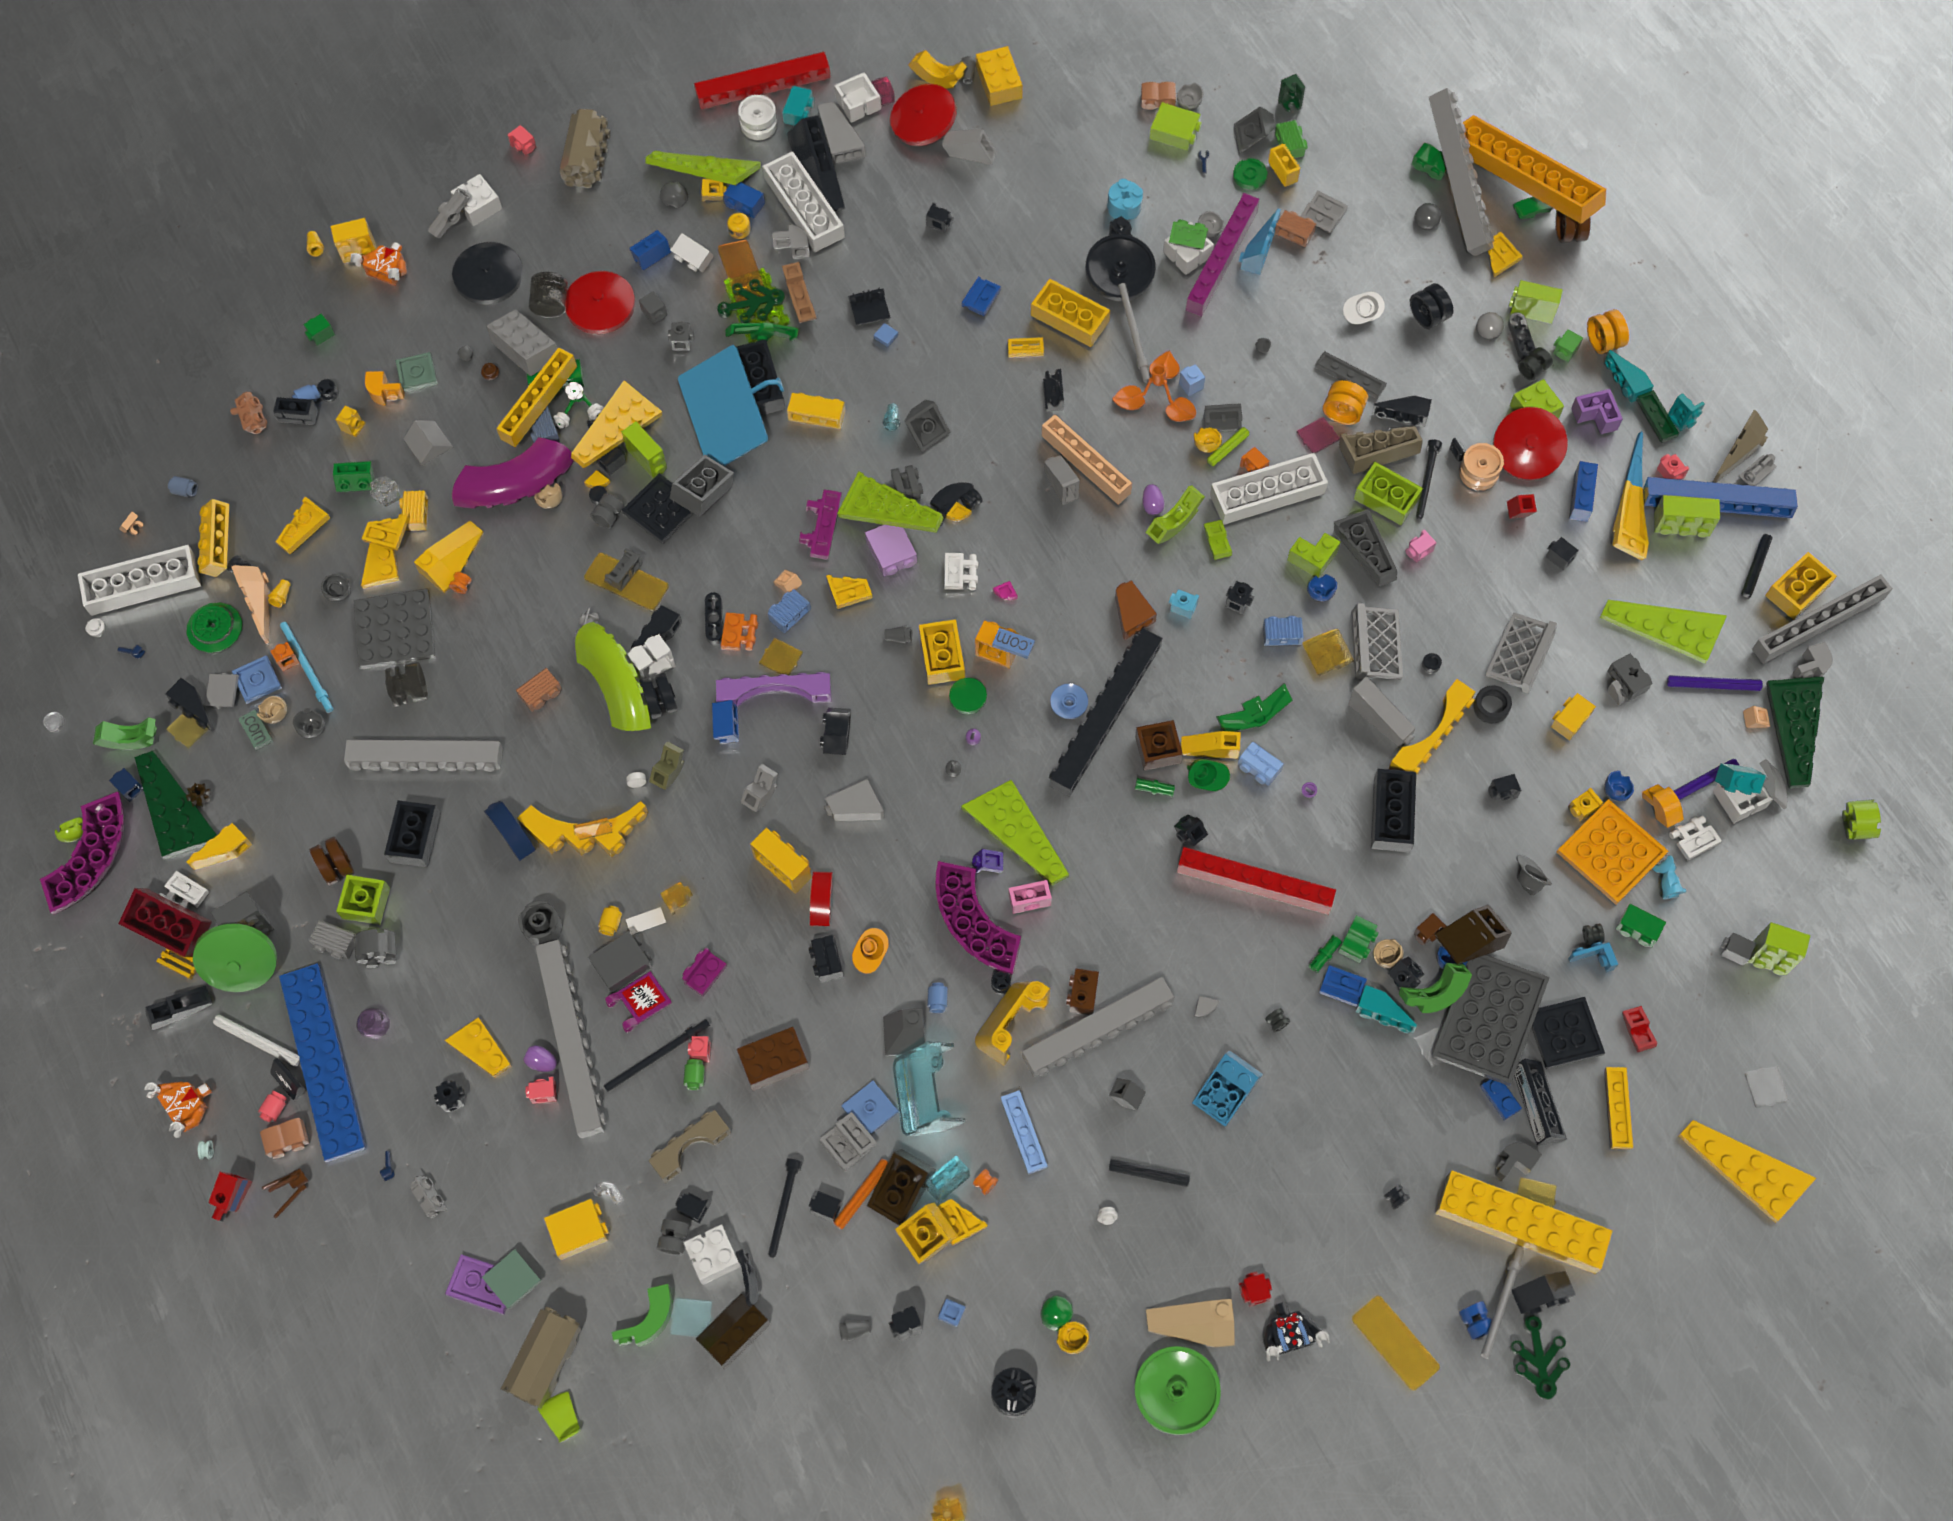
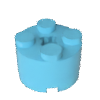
(1125, 199)

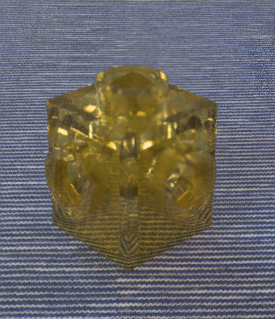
(945, 1505)

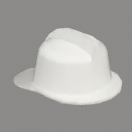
(1363, 307)

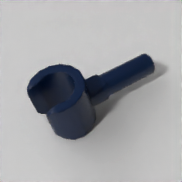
(1203, 160)
(136, 652)
(388, 1172)

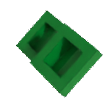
(1530, 207)

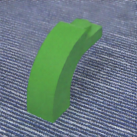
(125, 737)
(1441, 994)
(655, 1322)

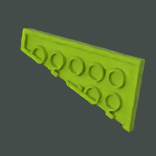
(710, 167)
(886, 506)
(1678, 629)
(1013, 824)

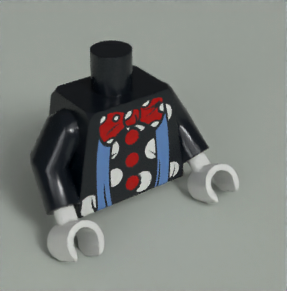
(1291, 1332)

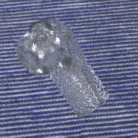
(608, 1189)

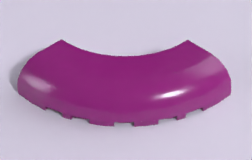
(513, 478)
(91, 857)
(970, 923)

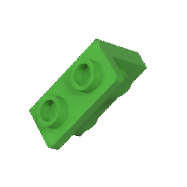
(1188, 235)

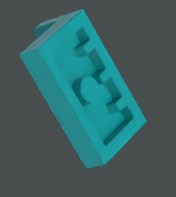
(1684, 412)

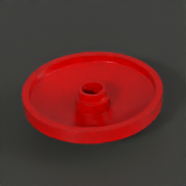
(923, 114)
(600, 302)
(1531, 443)

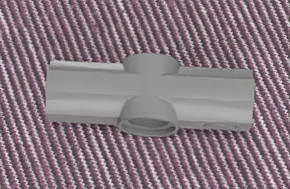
(449, 213)

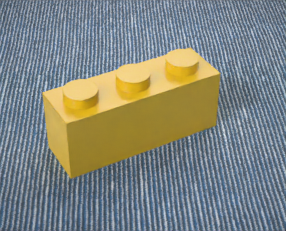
(816, 410)

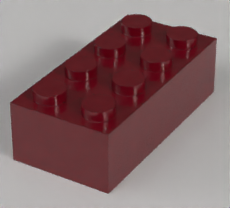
(164, 921)

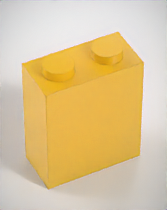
(576, 1229)

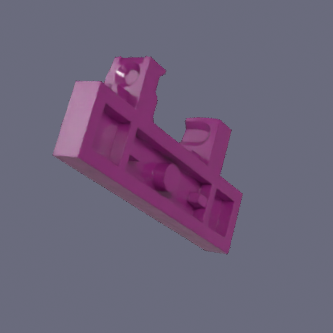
(826, 510)

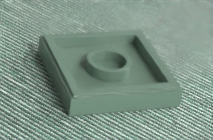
(416, 372)
(511, 1279)

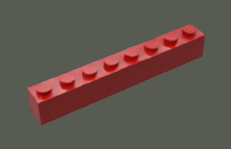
(762, 80)
(1256, 881)

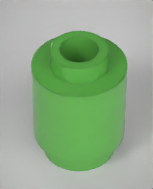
(694, 1074)

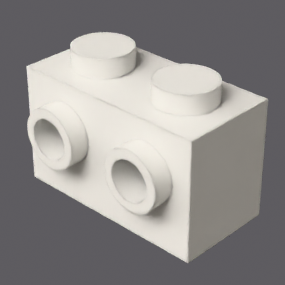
(692, 253)

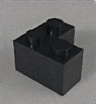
(1544, 1291)

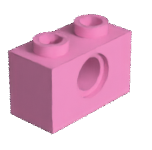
(1030, 896)

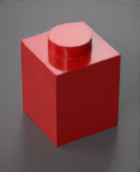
(1521, 506)

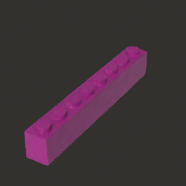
(1222, 254)

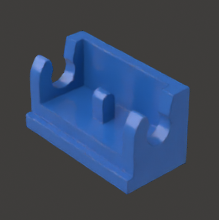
(650, 250)
(725, 721)

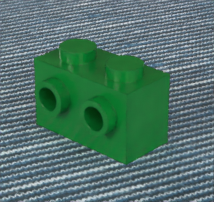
(353, 476)
(1640, 926)

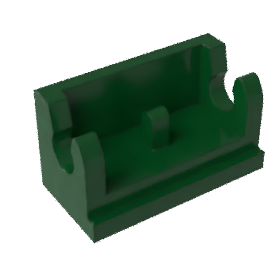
(1291, 92)

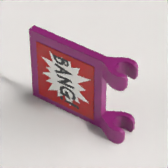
(641, 998)

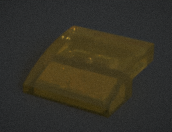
(1328, 651)

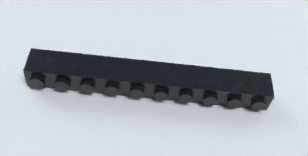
(1106, 712)

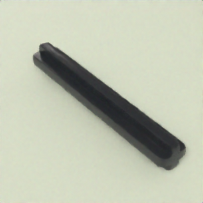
(1757, 565)
(1149, 1172)

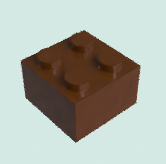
(1158, 745)

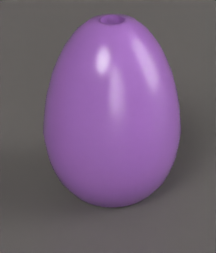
(1153, 500)
(540, 1059)

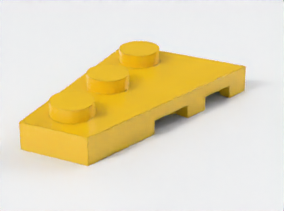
(304, 524)
(379, 566)

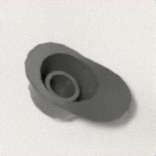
(1531, 876)

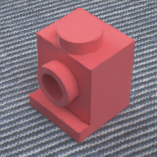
(522, 140)
(1672, 467)
(700, 1048)
(542, 1091)

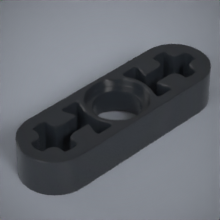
(1524, 329)
(718, 624)

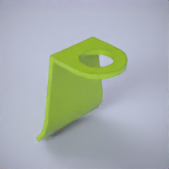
(560, 1416)

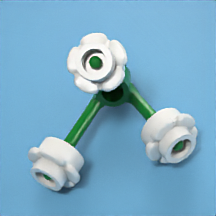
(576, 394)

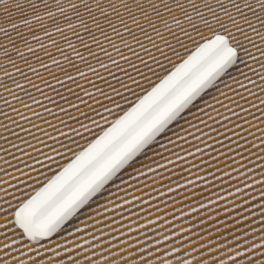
(257, 1040)

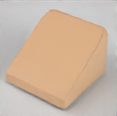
(788, 581)
(1756, 717)

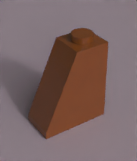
(1133, 609)

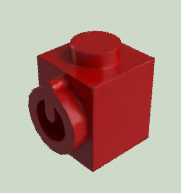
(1255, 1289)

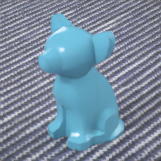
(1670, 882)

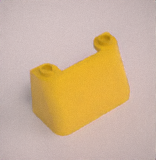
(992, 1036)

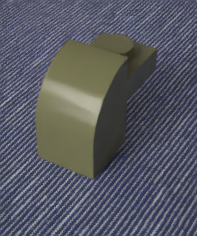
(669, 766)

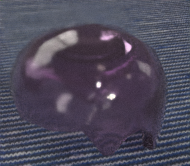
(372, 1023)

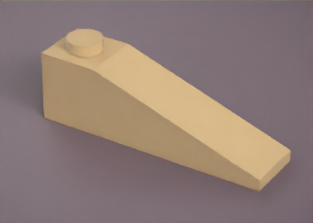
(1197, 1322)

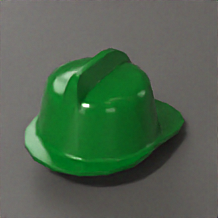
(1208, 775)

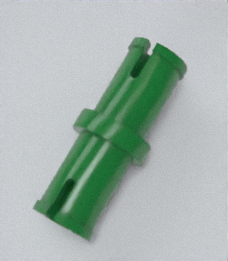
(1154, 787)
(1325, 954)

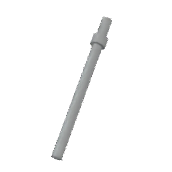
(1142, 362)
(1513, 1269)

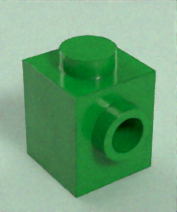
(318, 329)

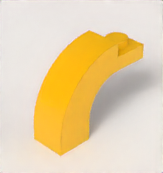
(934, 72)

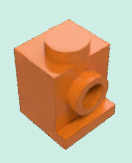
(1254, 460)
(282, 652)

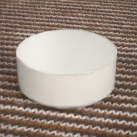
(636, 779)

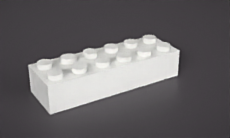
(803, 201)
(1268, 488)
(139, 580)

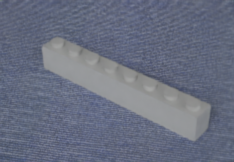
(1821, 619)
(423, 755)
(1097, 1027)

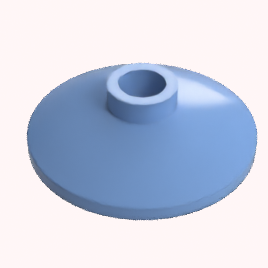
(1069, 693)

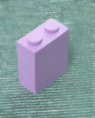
(891, 549)

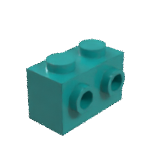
(798, 105)
(1740, 778)

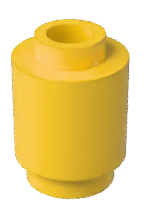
(609, 921)

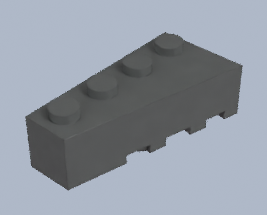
(1367, 546)

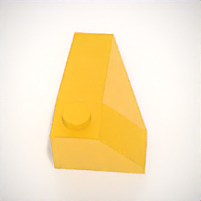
(448, 555)

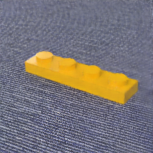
(1618, 1108)

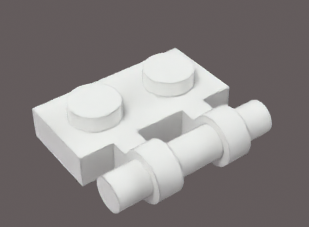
(954, 571)
(1698, 842)
(186, 889)

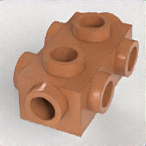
(250, 413)

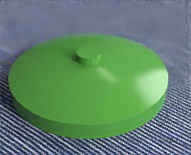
(234, 957)
(1177, 1390)

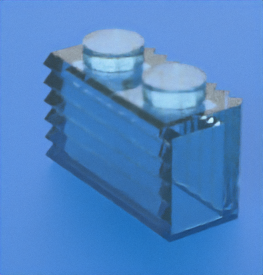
(947, 1179)

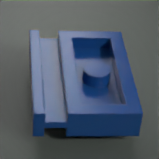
(981, 296)
(1343, 986)

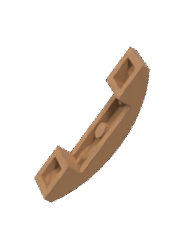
(798, 292)

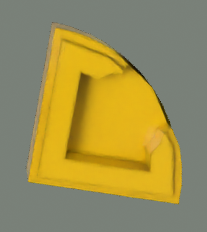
(597, 479)
(958, 512)

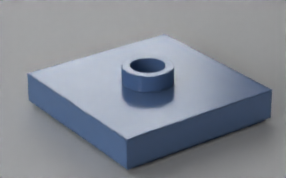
(257, 679)
(871, 1107)

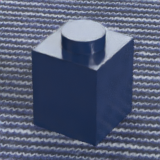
(126, 784)

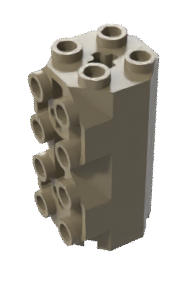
(583, 149)
(542, 1357)

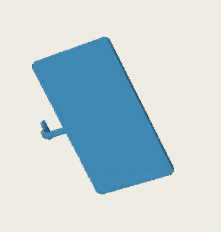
(724, 406)

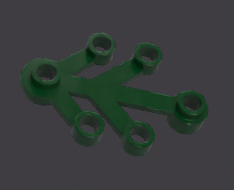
(753, 301)
(1540, 1360)

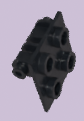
(869, 306)

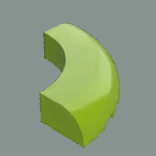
(615, 676)

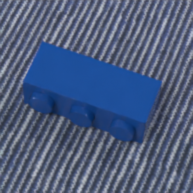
(1583, 491)

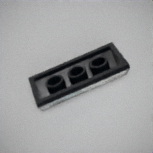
(1539, 1102)

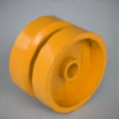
(1608, 331)
(1345, 402)

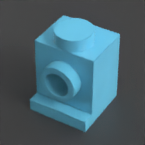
(1183, 603)

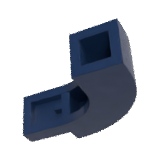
(510, 830)

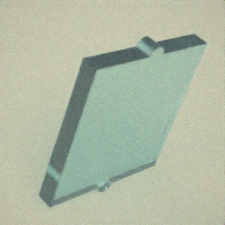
(690, 1317)

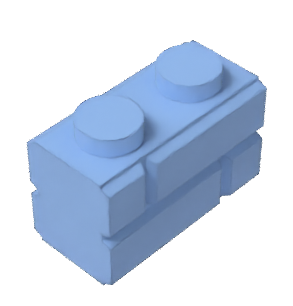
(1260, 764)

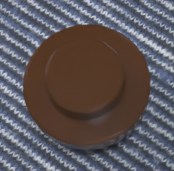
(489, 371)

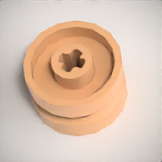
(1481, 466)

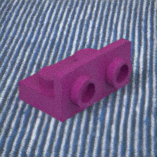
(703, 972)

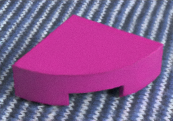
(1005, 591)

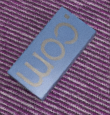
(1013, 643)

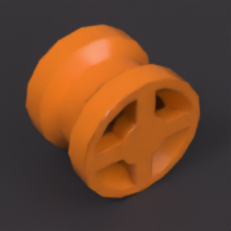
(460, 582)
(985, 1182)

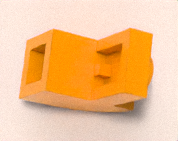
(380, 389)
(1665, 803)

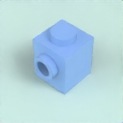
(1191, 380)

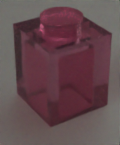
(885, 90)

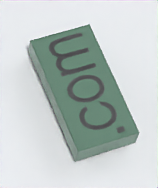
(255, 730)

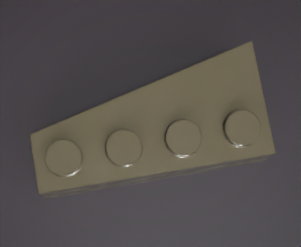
(1380, 447)

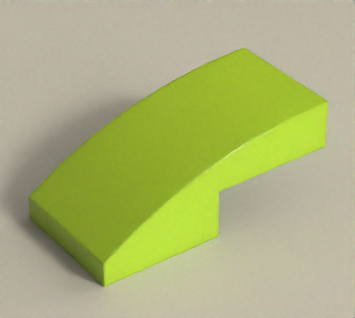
(1217, 539)

